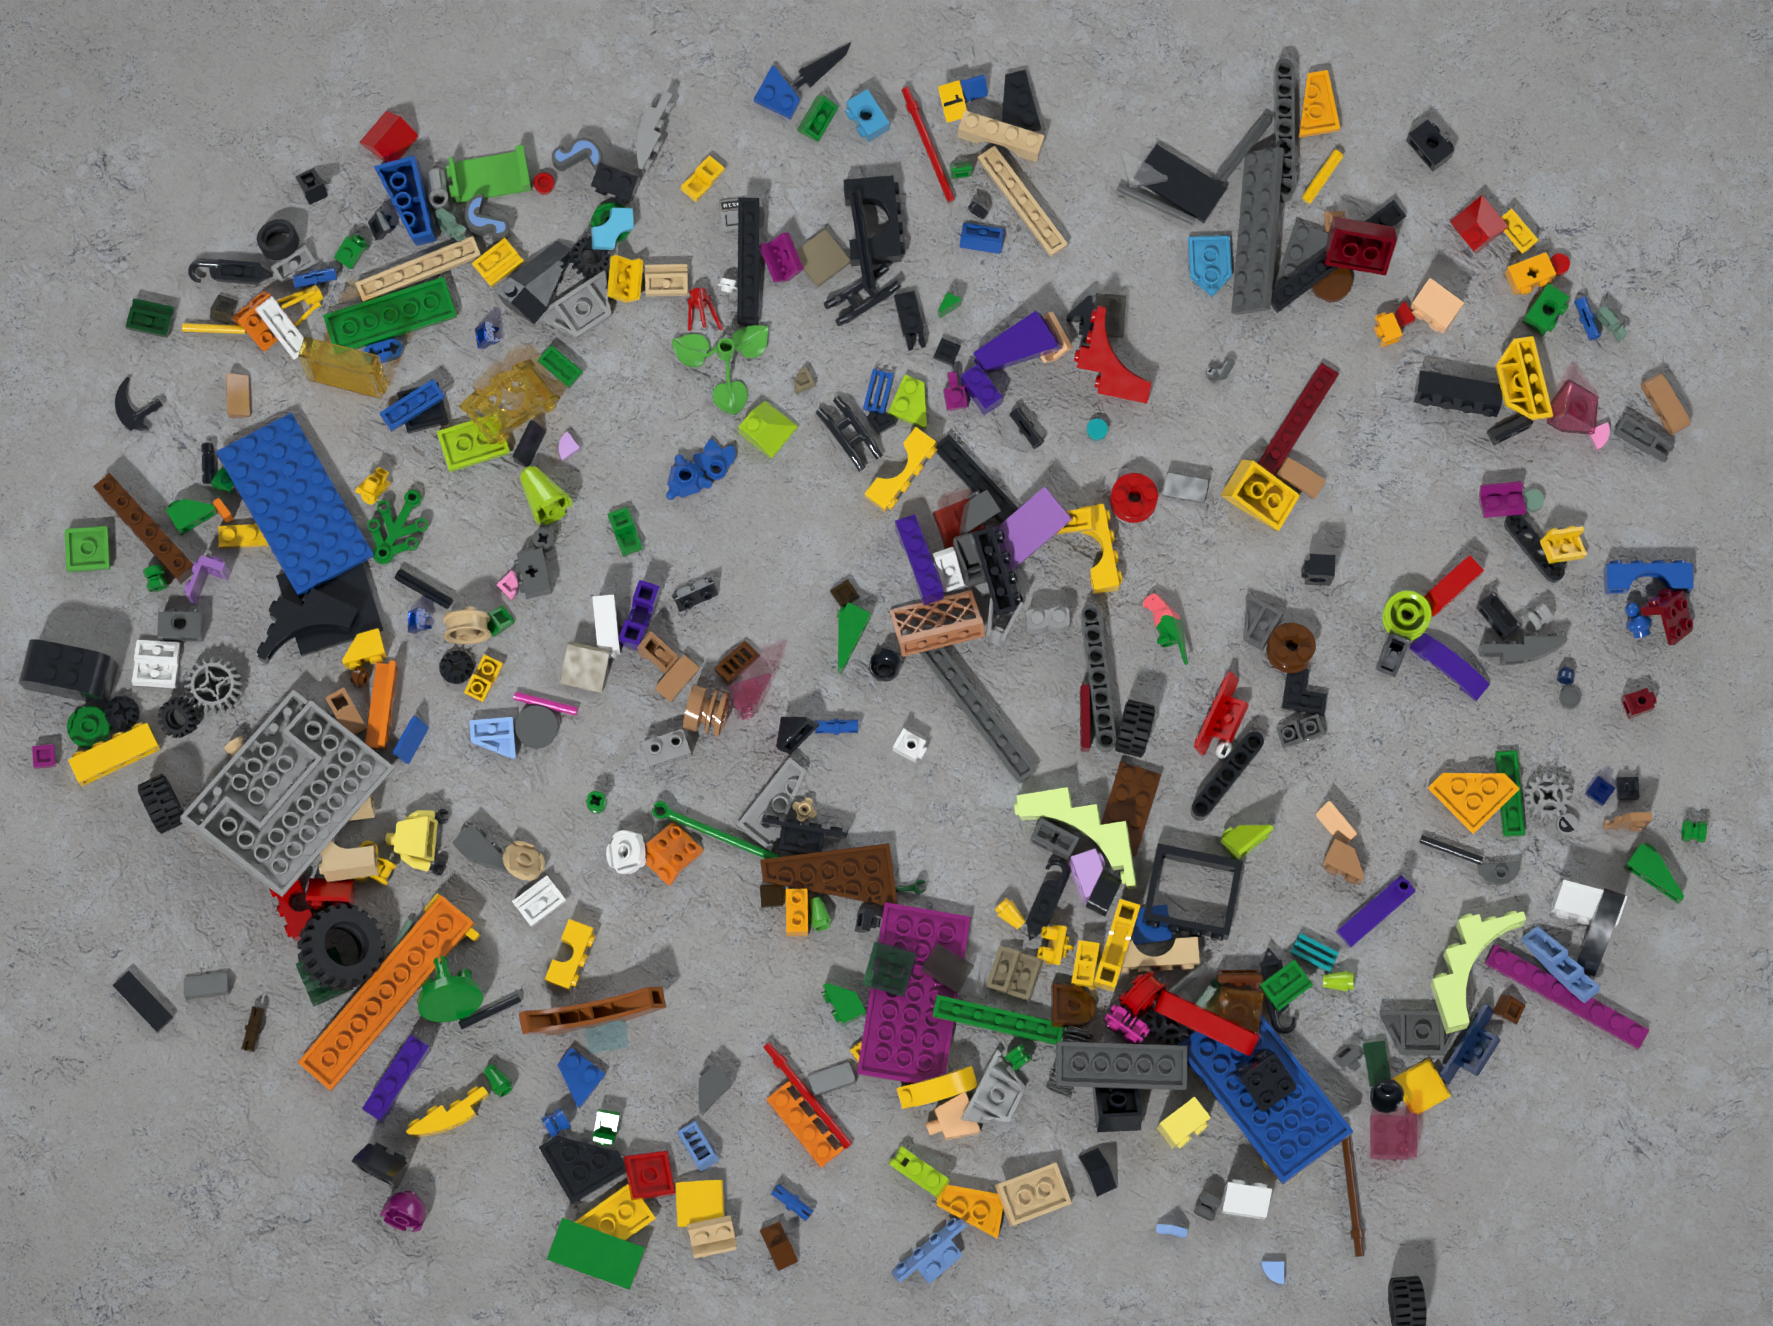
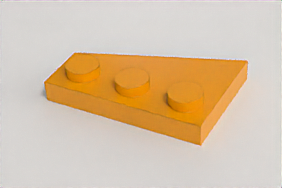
(1319, 107)
(974, 1207)

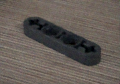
(1530, 550)

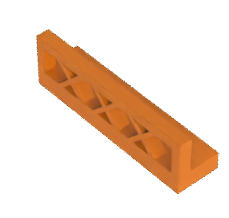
(381, 705)

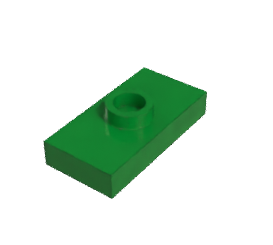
(560, 366)

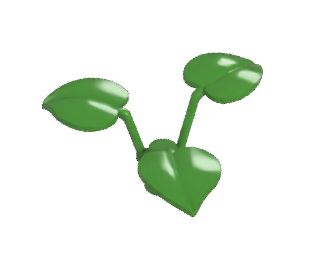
(694, 348)

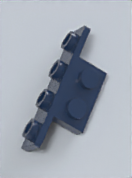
(1473, 1049)

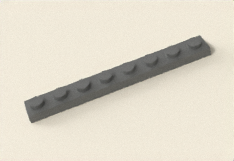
(979, 713)

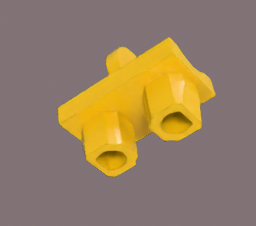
(374, 486)
(1057, 944)

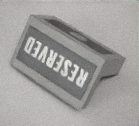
(729, 213)

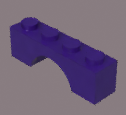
(919, 559)
(402, 1068)

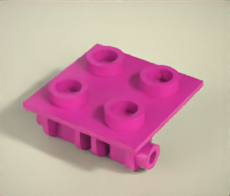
(1114, 1024)

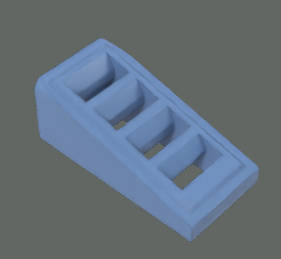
(705, 1162)

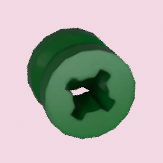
(1018, 1058)

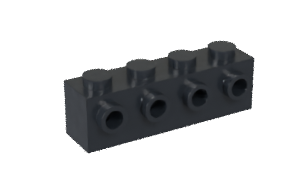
(1458, 393)
(997, 570)

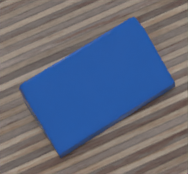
(974, 88)
(981, 238)
(410, 740)

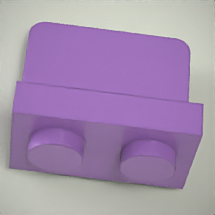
(201, 568)

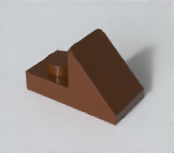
(778, 1246)

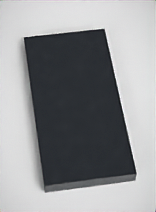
(1185, 185)

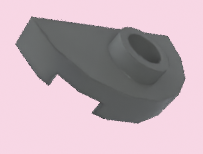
(1499, 872)

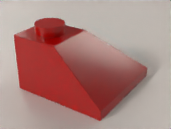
(1479, 224)

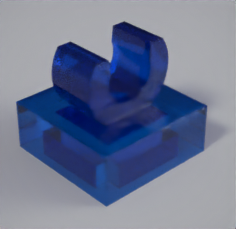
(485, 335)
(416, 620)
(1600, 791)

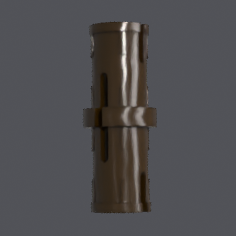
(253, 1029)

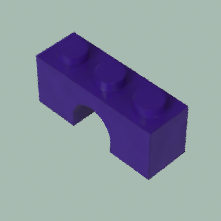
(640, 615)

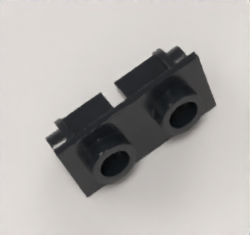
(704, 591)

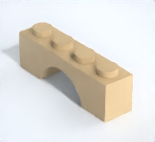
(984, 129)
(1182, 954)

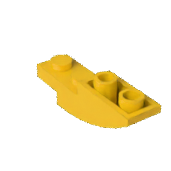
(440, 1120)

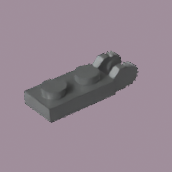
(1642, 438)

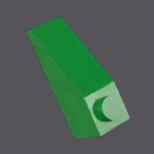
(851, 626)
(1651, 868)

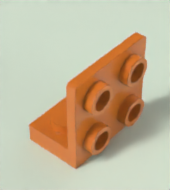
(253, 323)

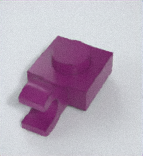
(954, 396)

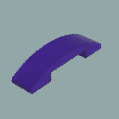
(1450, 664)

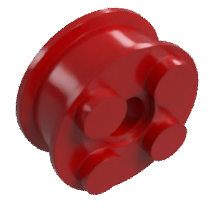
(1134, 484)
(1143, 993)

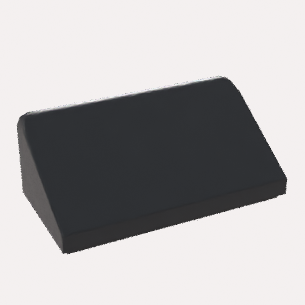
(1509, 429)
(529, 444)

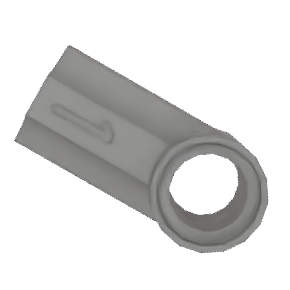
(438, 189)

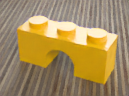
(565, 973)

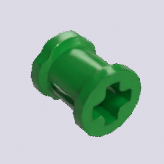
(599, 796)

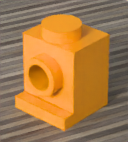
(1387, 328)

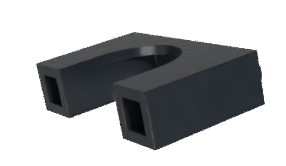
(882, 193)

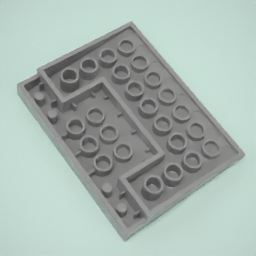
(287, 793)

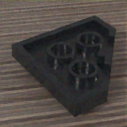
(581, 1166)

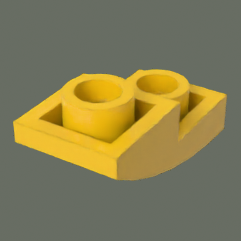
(484, 678)

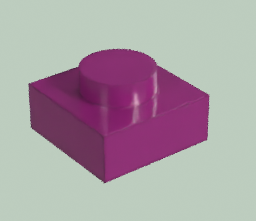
(44, 756)

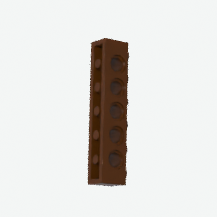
(144, 528)

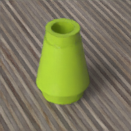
(1339, 981)

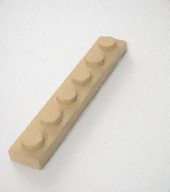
(1022, 201)
(418, 269)

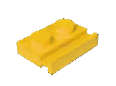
(497, 262)

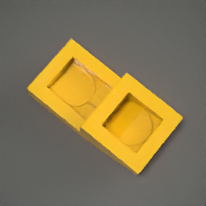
(703, 178)

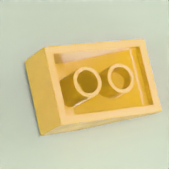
(1260, 494)

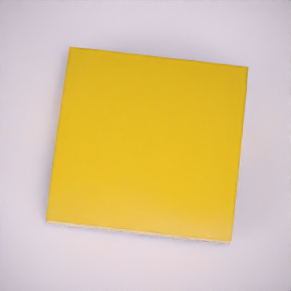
(699, 1201)

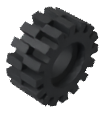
(581, 264)
(188, 712)

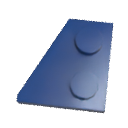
(777, 95)
(580, 1076)

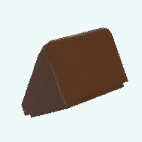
(1509, 1008)

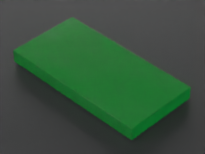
(595, 1253)

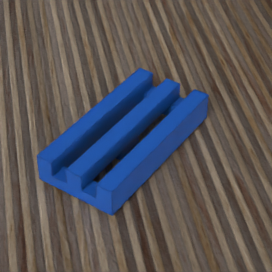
(882, 374)

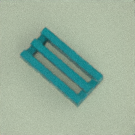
(1318, 945)

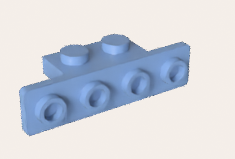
(934, 1255)

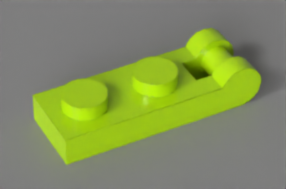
(919, 1172)

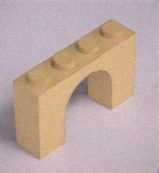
(350, 863)

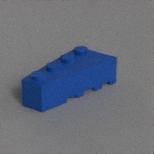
(408, 194)

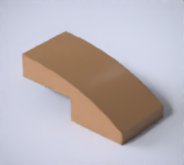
(1301, 477)
(677, 677)

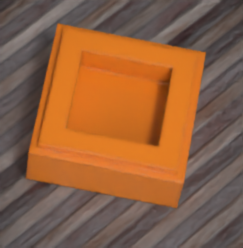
(222, 510)

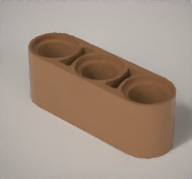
(1665, 404)

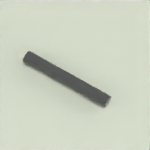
(1180, 985)

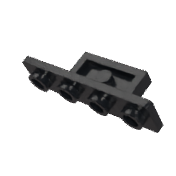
(800, 837)

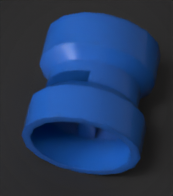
(560, 1120)

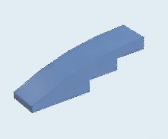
(1560, 965)

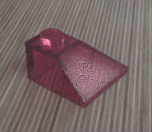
(1574, 409)

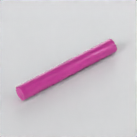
(545, 703)

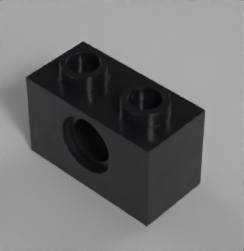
(1431, 156)
(1319, 569)

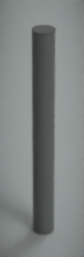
(1156, 204)

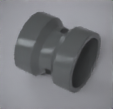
(1207, 1206)

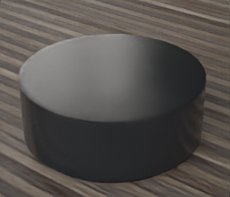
(978, 210)

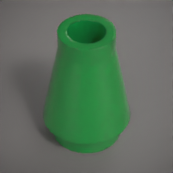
(500, 1084)

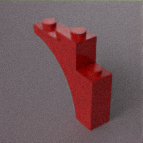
(1099, 357)

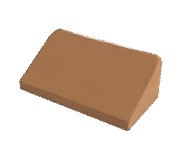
(237, 395)

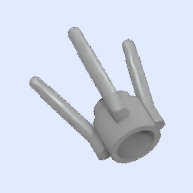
(999, 635)

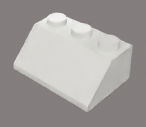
(1578, 902)

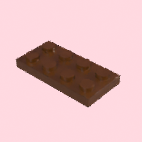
(1131, 800)

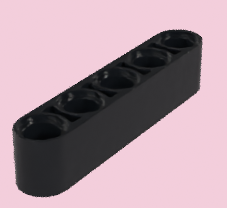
(1229, 766)

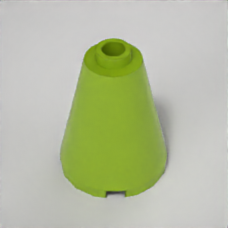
(544, 496)

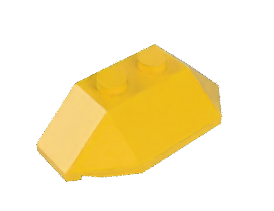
(1523, 380)

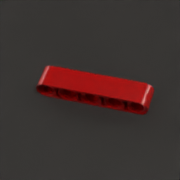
(1206, 1022)

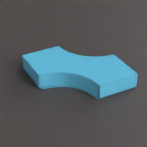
(619, 221)

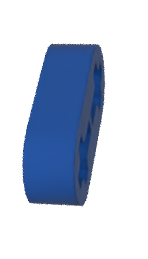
(384, 346)

